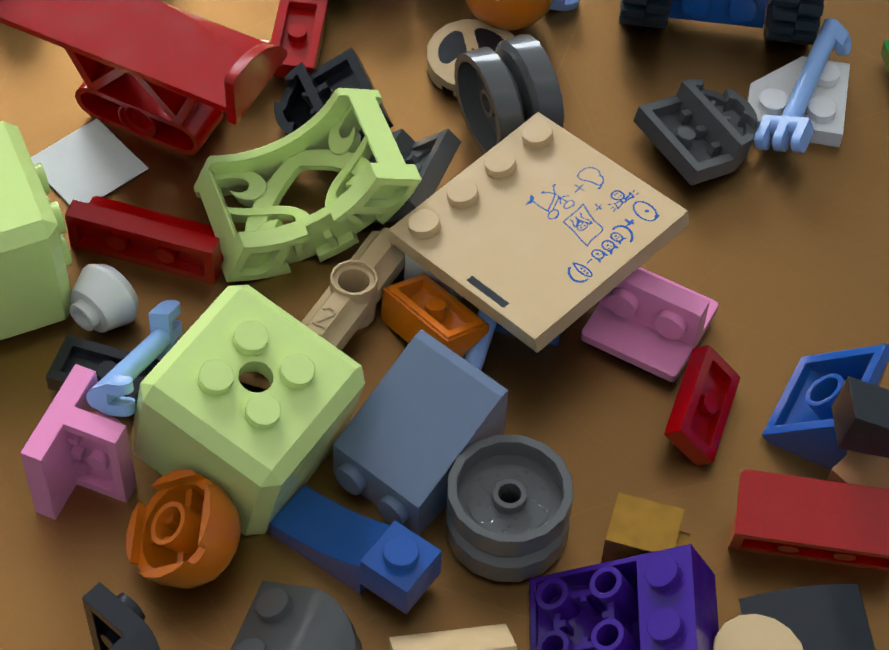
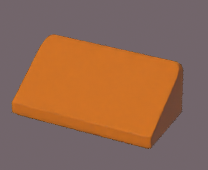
(428, 306)

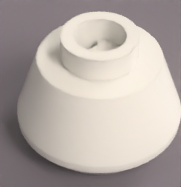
(102, 299)

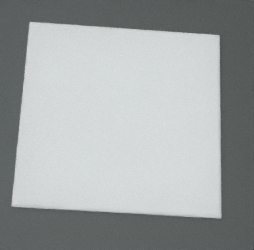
(88, 163)

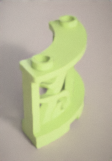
(265, 174)

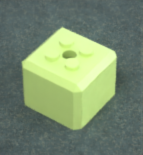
(32, 251)
(247, 441)

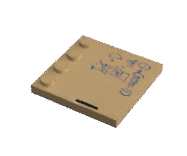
(538, 230)

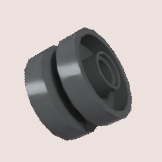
(506, 88)
(508, 507)

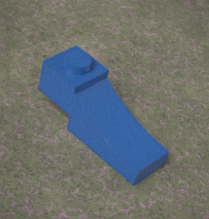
(358, 549)

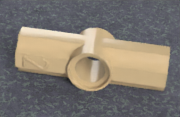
(356, 289)

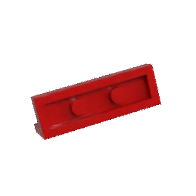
(145, 238)
(811, 520)

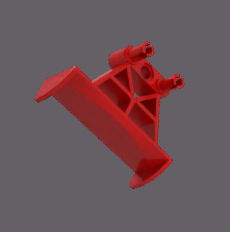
(152, 64)

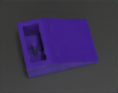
(627, 604)

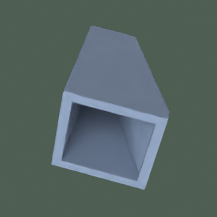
(414, 429)

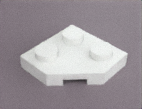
(825, 108)

